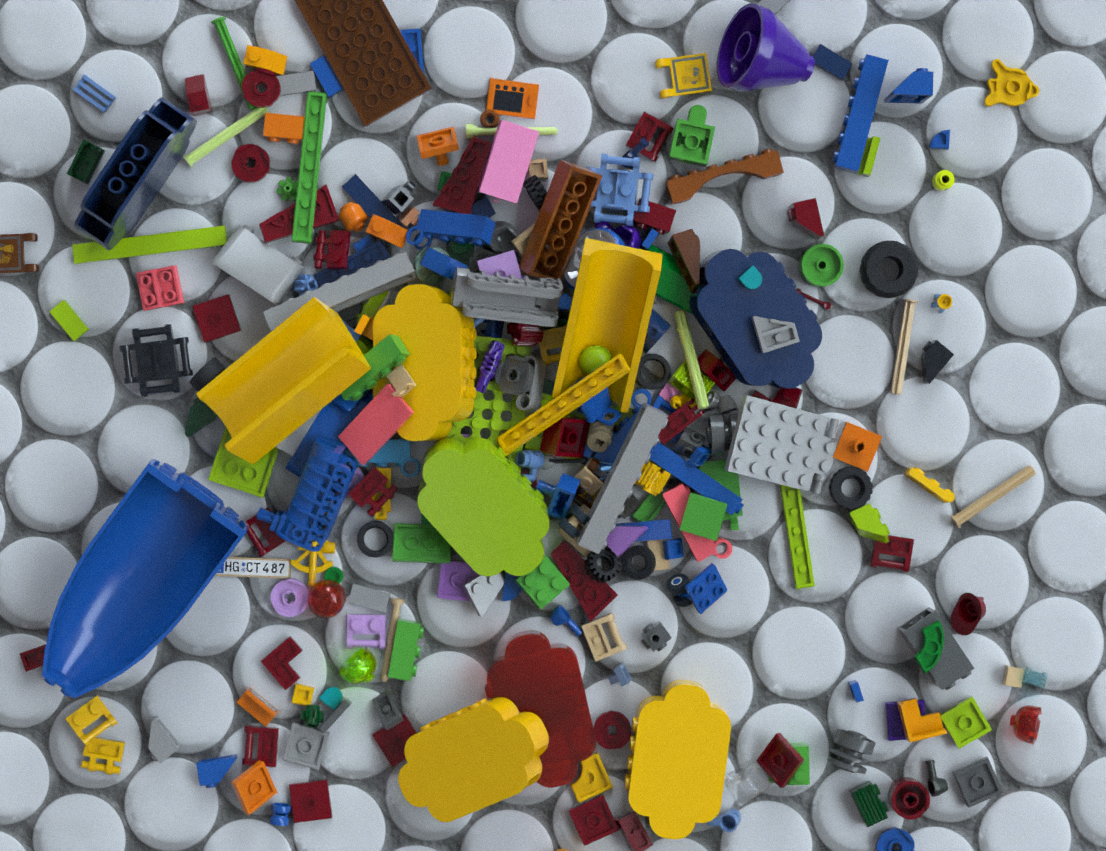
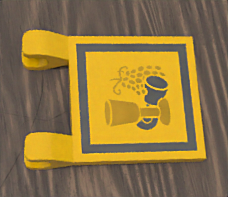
(688, 75)

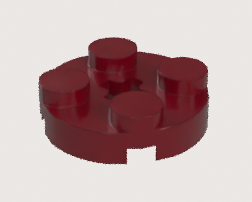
(266, 98)
(241, 158)
(623, 730)

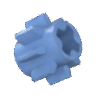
(305, 284)

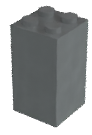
(953, 661)

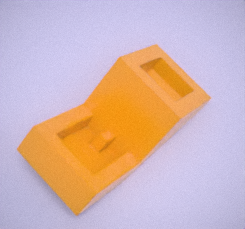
(365, 326)

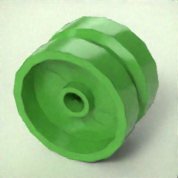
(821, 254)

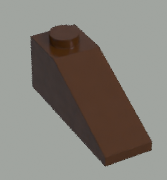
(686, 252)

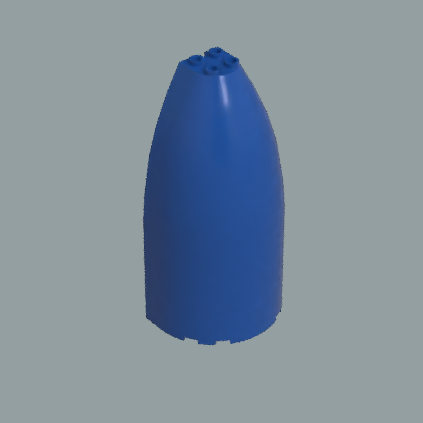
(138, 578)

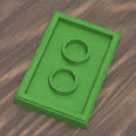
(419, 544)

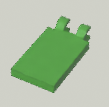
(728, 479)

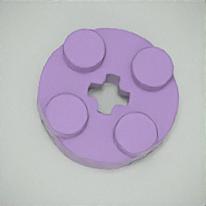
(280, 603)

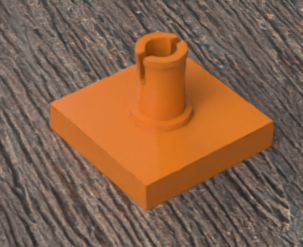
(438, 144)
(857, 446)
(254, 787)

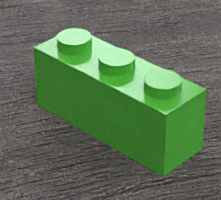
(405, 650)

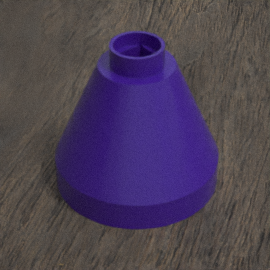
(761, 52)

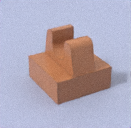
(409, 216)

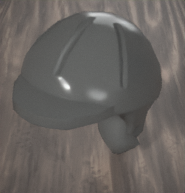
(502, 238)

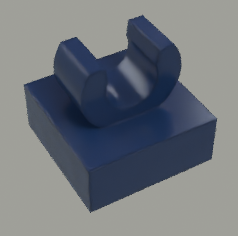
(494, 328)

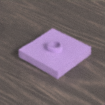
(503, 263)

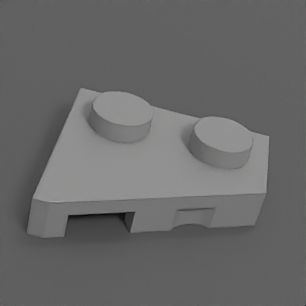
(774, 333)
(483, 590)

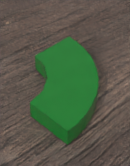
(932, 646)

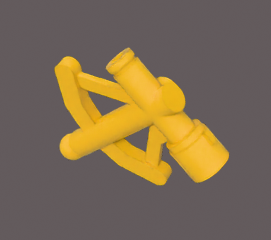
(328, 547)

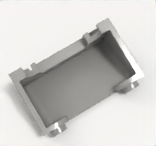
(258, 265)

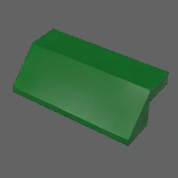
(671, 282)

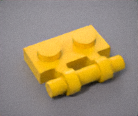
(103, 749)

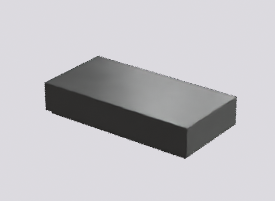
(335, 715)

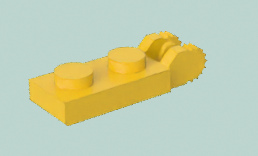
(931, 486)

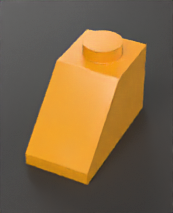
(263, 58)

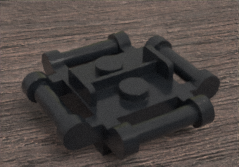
(156, 360)

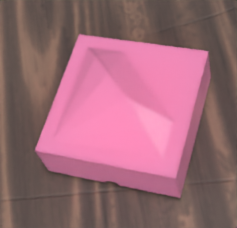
(668, 392)

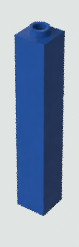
(695, 477)

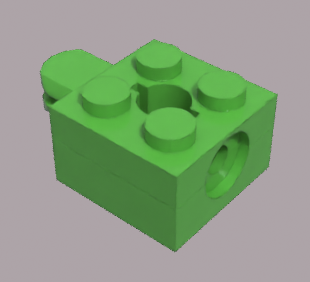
(692, 138)

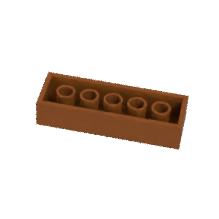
(560, 221)

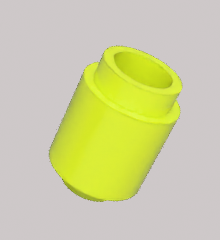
(937, 181)

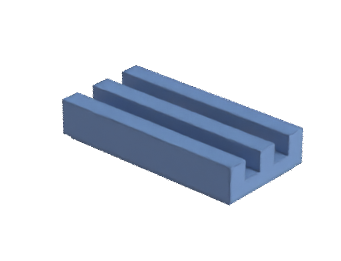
(81, 84)

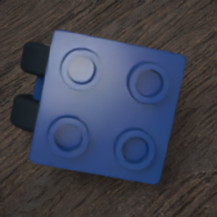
(701, 591)

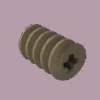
(600, 435)

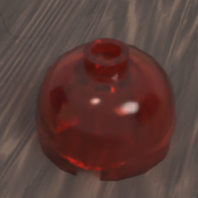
(326, 598)
(1026, 723)

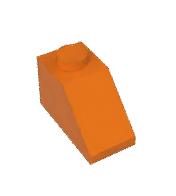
(387, 231)

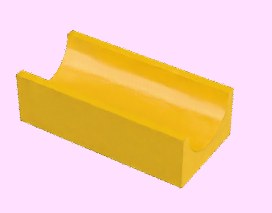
(609, 310)
(285, 380)

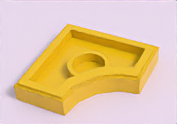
(592, 779)

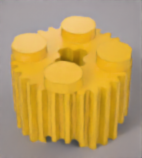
(653, 478)

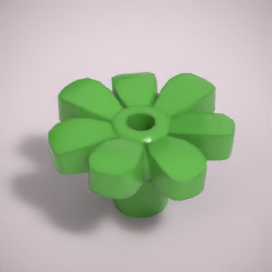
(288, 193)

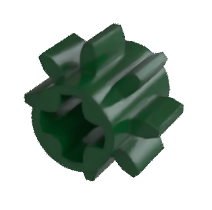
(311, 716)

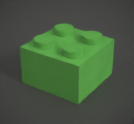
(542, 583)

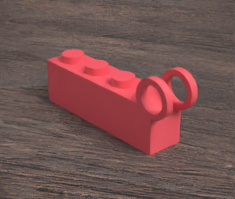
(701, 547)

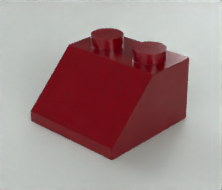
(806, 218)
(565, 437)

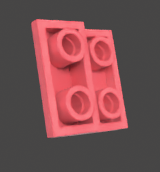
(160, 288)

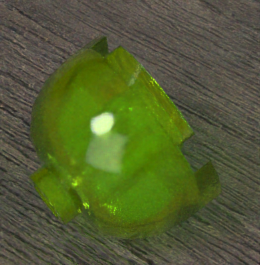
(359, 667)

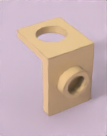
(401, 381)
(589, 481)

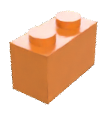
(283, 127)

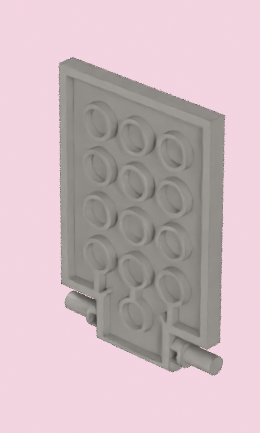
(782, 444)

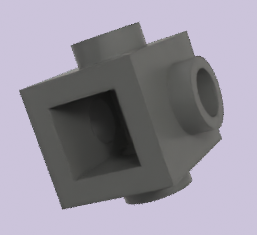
(689, 442)
(656, 629)

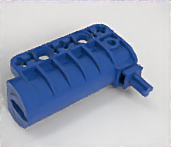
(313, 494)

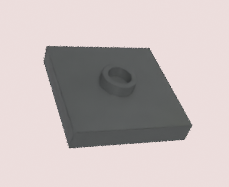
(977, 782)

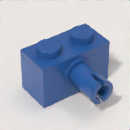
(561, 495)

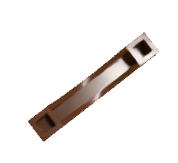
(762, 166)

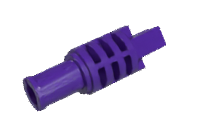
(489, 365)

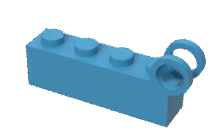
(393, 451)

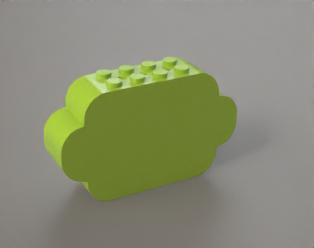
(483, 506)

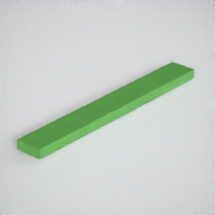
(309, 167)

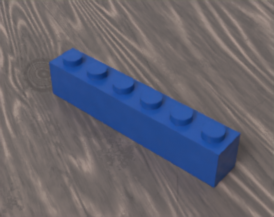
(860, 114)

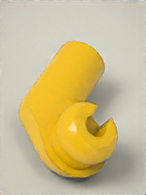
(679, 400)

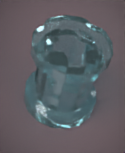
(1035, 678)

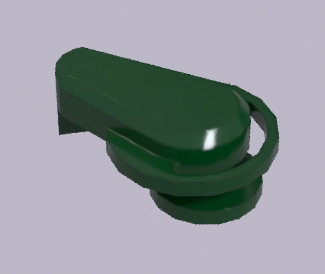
(460, 252)

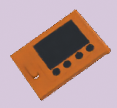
(512, 98)

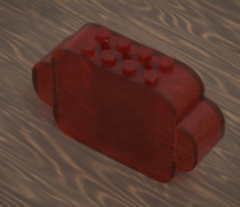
(549, 684)

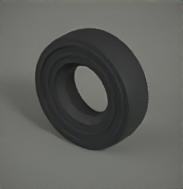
(650, 562)

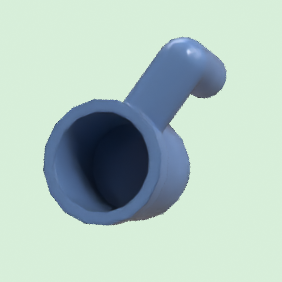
(530, 459)
(728, 821)

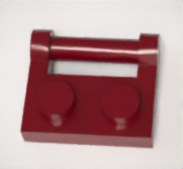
(645, 129)
(271, 537)
(896, 546)
(267, 745)

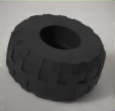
(902, 256)

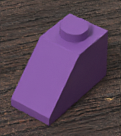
(624, 537)

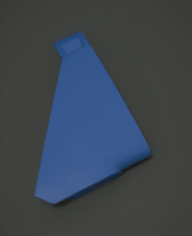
(329, 424)

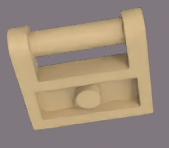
(597, 639)

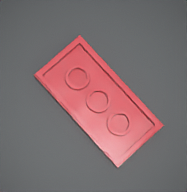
(376, 424)

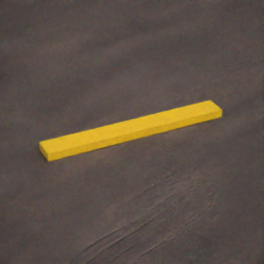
(563, 404)

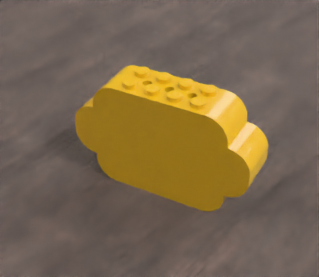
(438, 362)
(473, 758)
(678, 759)

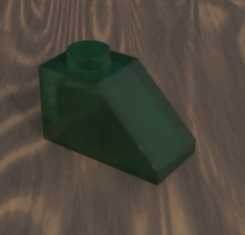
(199, 417)

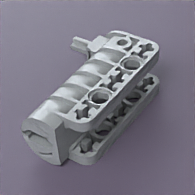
(506, 297)

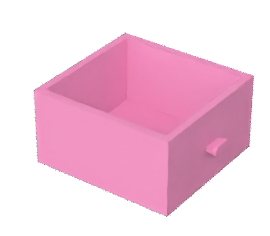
(508, 161)

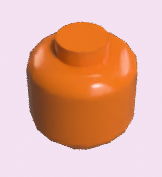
(353, 217)

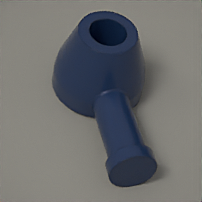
(631, 153)

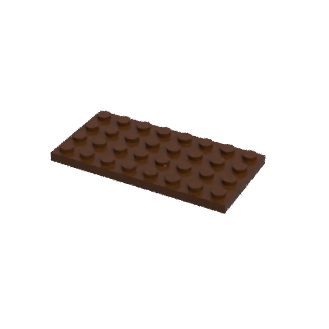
(366, 54)

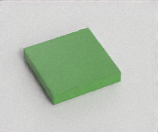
(703, 516)

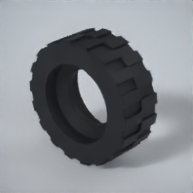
(850, 502)

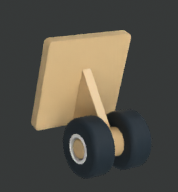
(571, 527)

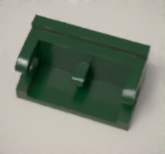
(85, 162)

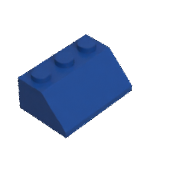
(914, 89)

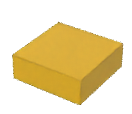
(302, 694)

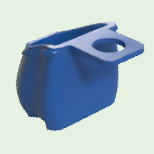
(598, 407)

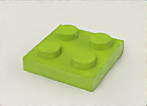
(965, 722)

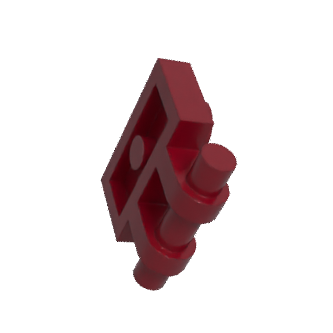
(338, 249)
(369, 487)

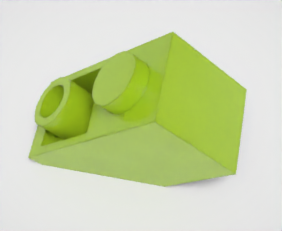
(868, 523)

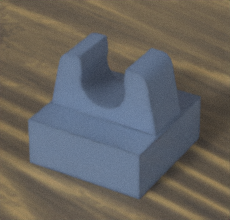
(620, 675)

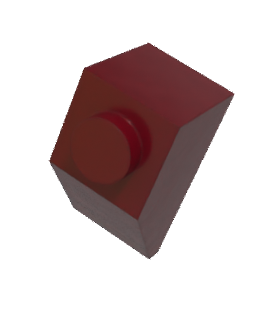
(198, 95)
(715, 370)

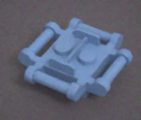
(619, 190)

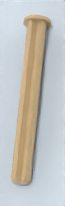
(903, 346)
(993, 496)

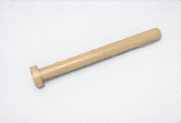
(397, 602)

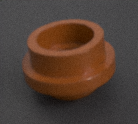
(485, 114)

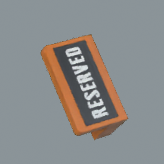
(257, 706)

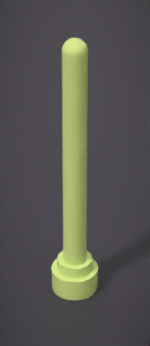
(473, 131)

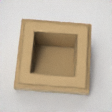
(1013, 676)

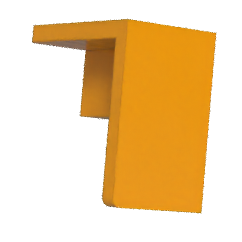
(917, 726)

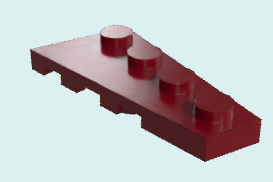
(462, 187)
(590, 594)

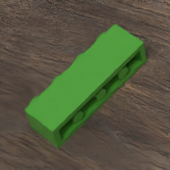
(382, 359)

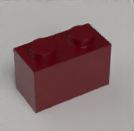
(658, 218)

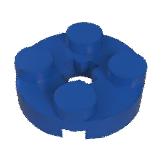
(895, 835)

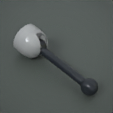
(549, 461)

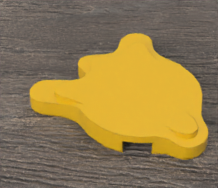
(1010, 87)

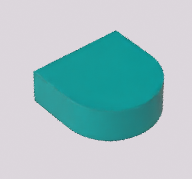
(751, 278)
(332, 697)

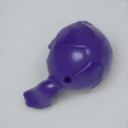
(627, 233)

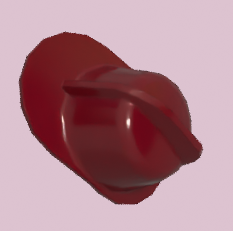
(967, 613)

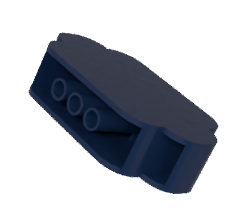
(135, 173)
(726, 310)

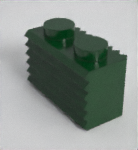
(868, 803)

